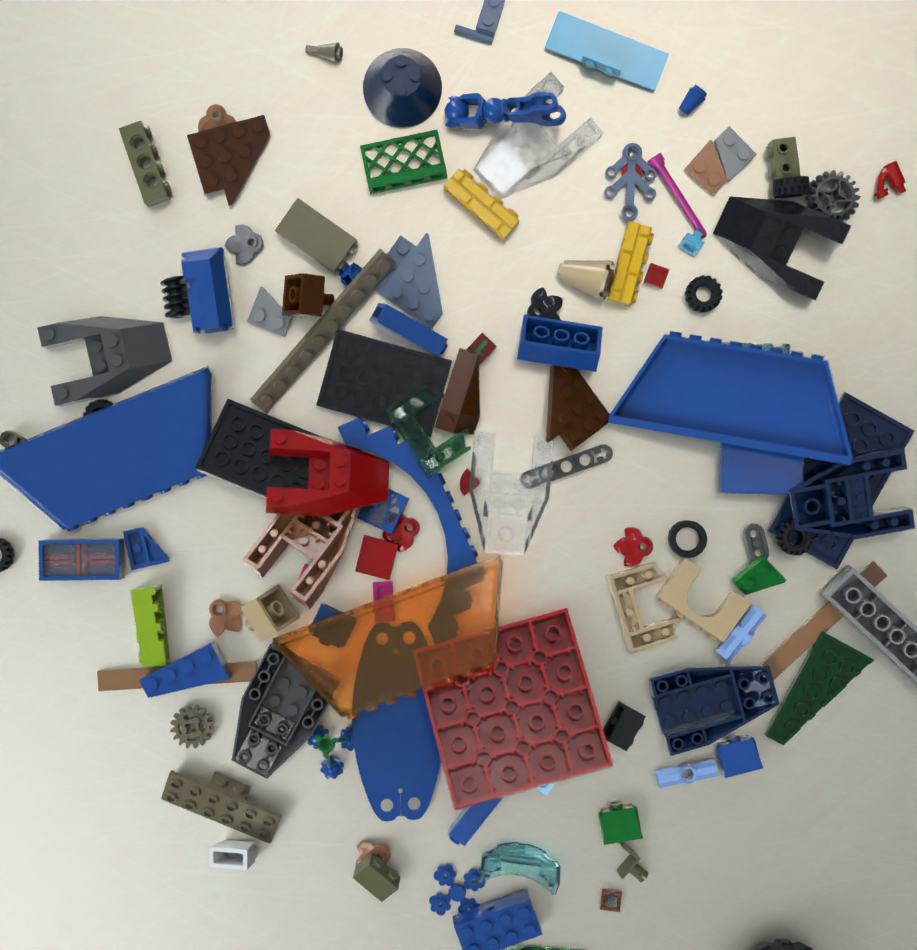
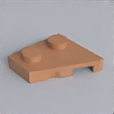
(707, 169)

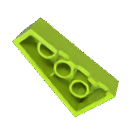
(151, 625)

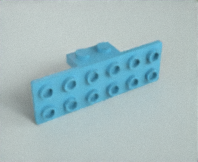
(606, 51)

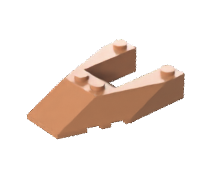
(314, 536)

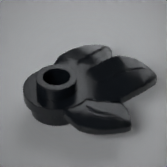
(545, 304)

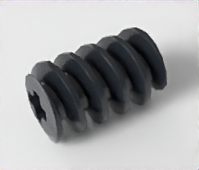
(174, 297)

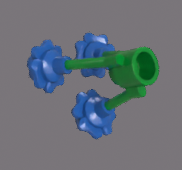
(320, 740)

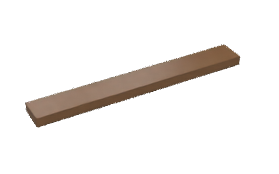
(808, 633)
(129, 678)

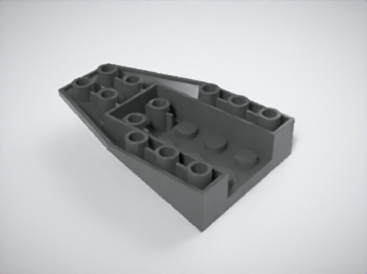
(275, 715)

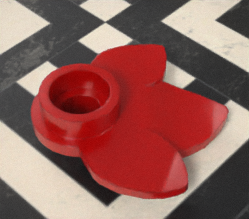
(402, 535)
(631, 547)

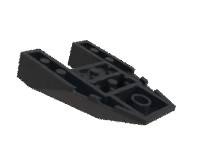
(766, 234)

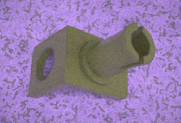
(630, 865)

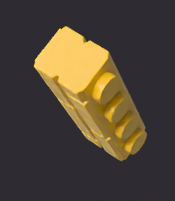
(481, 204)
(629, 264)

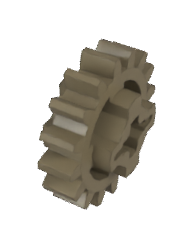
(198, 730)

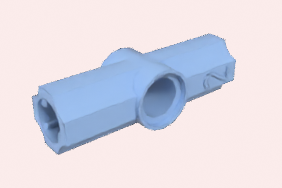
(741, 634)
(699, 771)

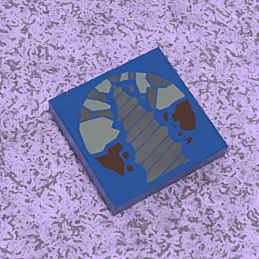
(385, 514)

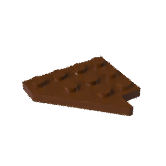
(572, 408)

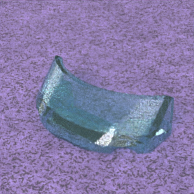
(520, 860)

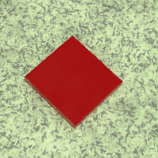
(376, 557)

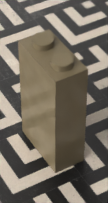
(317, 236)

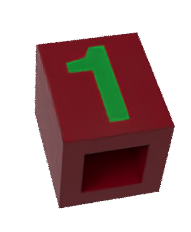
(482, 346)

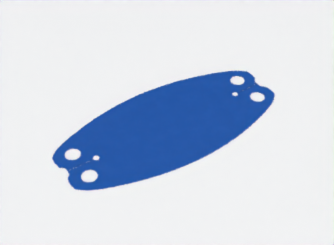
(397, 751)

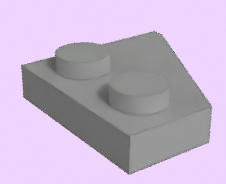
(733, 152)
(268, 314)

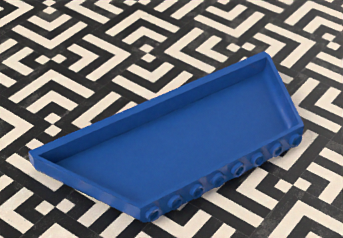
(737, 398)
(115, 452)

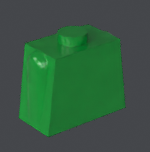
(619, 823)

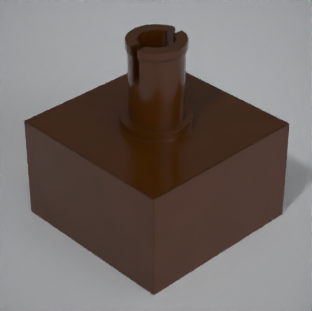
(305, 296)

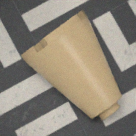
(588, 275)

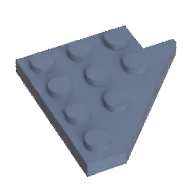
(413, 281)

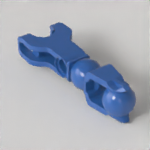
(494, 110)

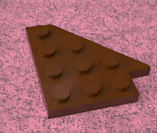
(227, 154)

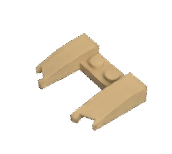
(634, 633)

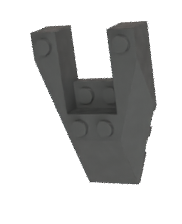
(118, 353)

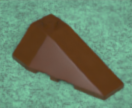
(462, 397)

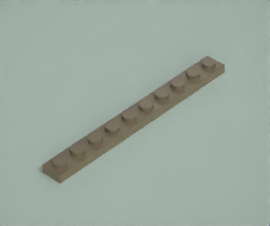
(322, 330)

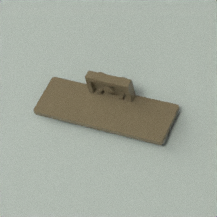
(222, 802)

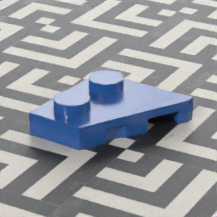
(143, 549)

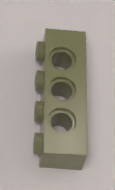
(131, 135)

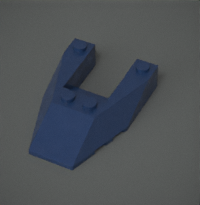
(841, 500)

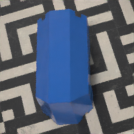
(208, 290)

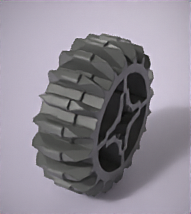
(848, 200)

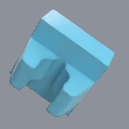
(691, 243)

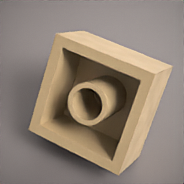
(269, 613)

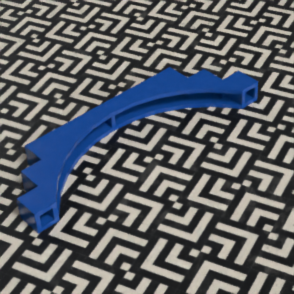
(385, 445)

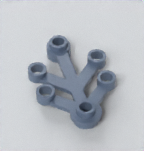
(631, 178)

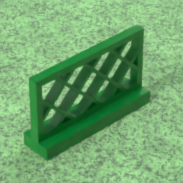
(410, 176)

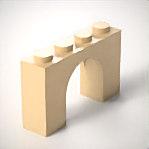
(718, 623)

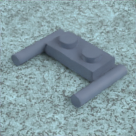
(487, 22)

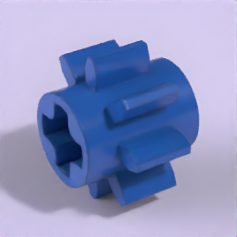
(348, 273)

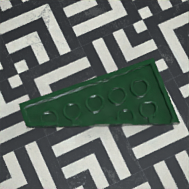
(820, 679)

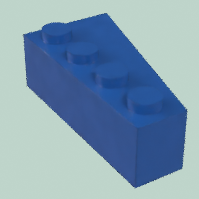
(190, 671)

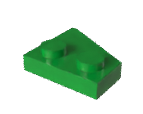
(758, 576)

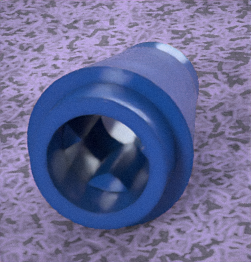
(693, 99)

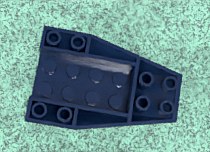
(709, 702)

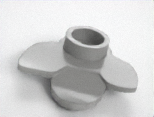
(241, 244)

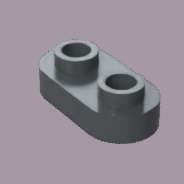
(756, 542)

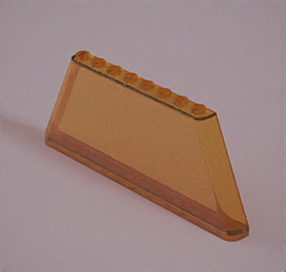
(401, 640)

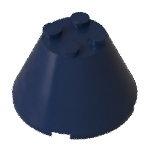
(402, 87)

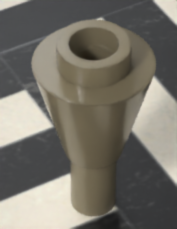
(329, 51)

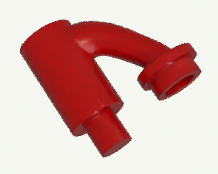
(895, 177)

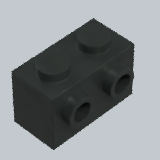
(623, 726)

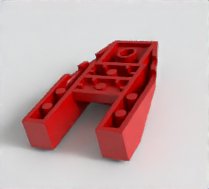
(337, 476)

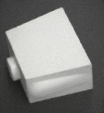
(232, 854)

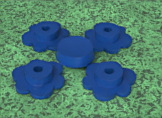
(456, 891)

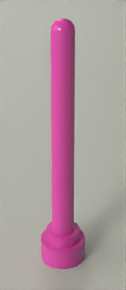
(658, 164)

